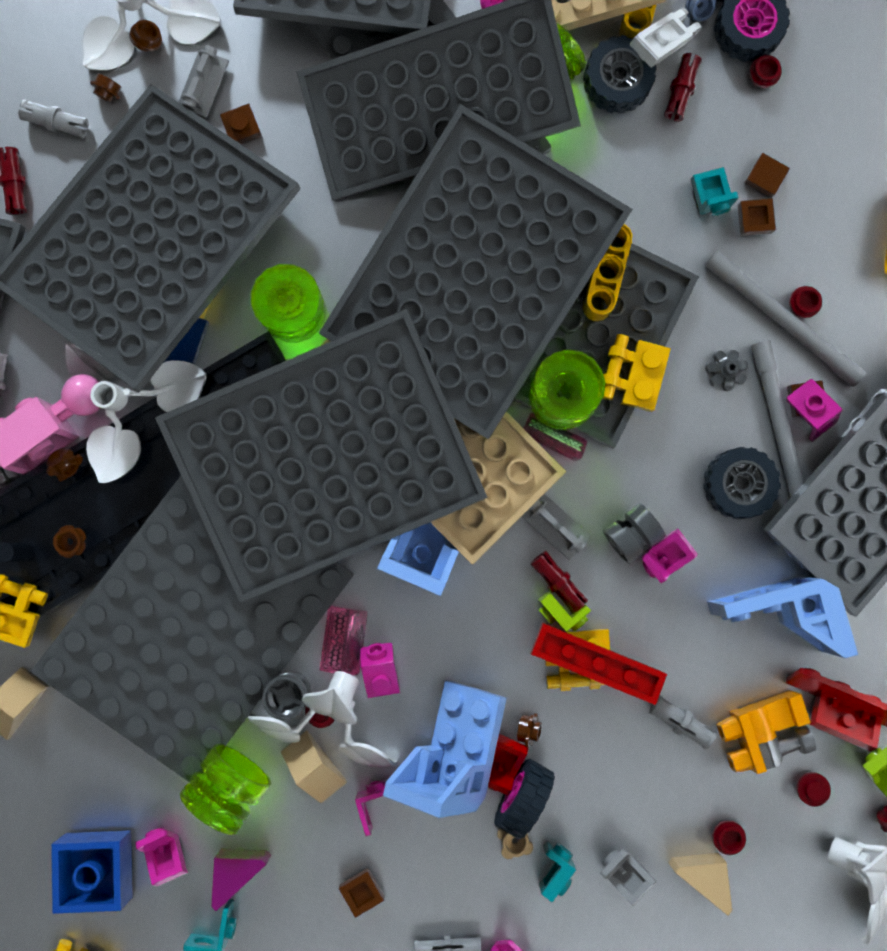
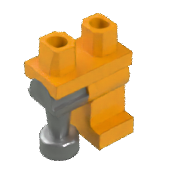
(756, 728)

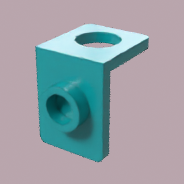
(227, 931)

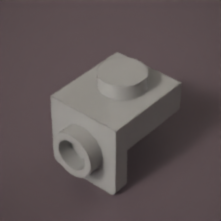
(627, 875)

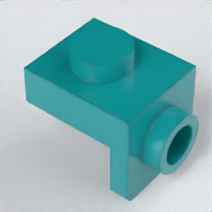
(713, 192)
(558, 877)

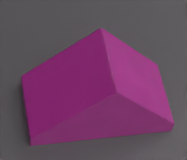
(233, 870)

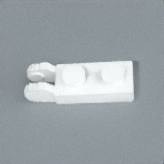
(664, 37)

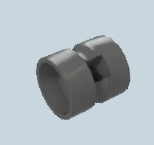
(634, 533)
(284, 695)

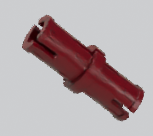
(682, 87)
(12, 181)
(559, 581)

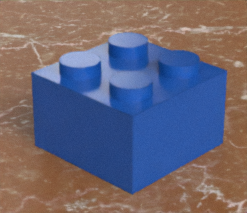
(92, 872)

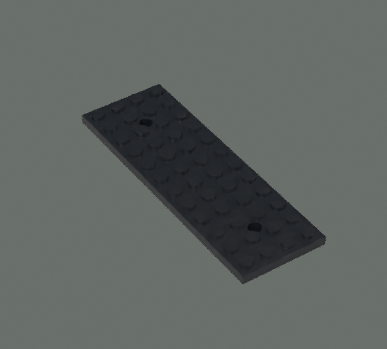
(109, 512)

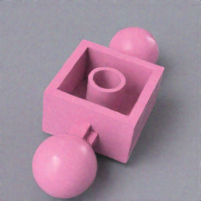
(41, 428)

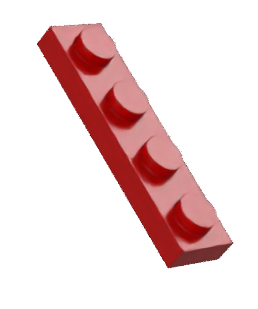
(598, 663)

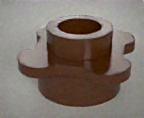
(63, 463)
(529, 730)

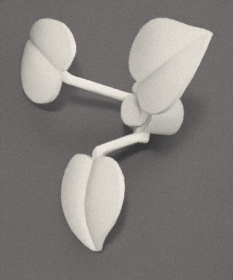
(109, 46)
(115, 450)
(335, 703)
(855, 860)

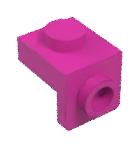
(668, 556)
(379, 670)
(162, 855)

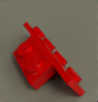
(842, 710)

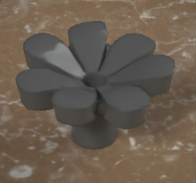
(722, 371)

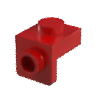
(506, 764)

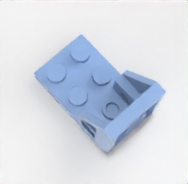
(420, 558)
(803, 605)
(457, 766)

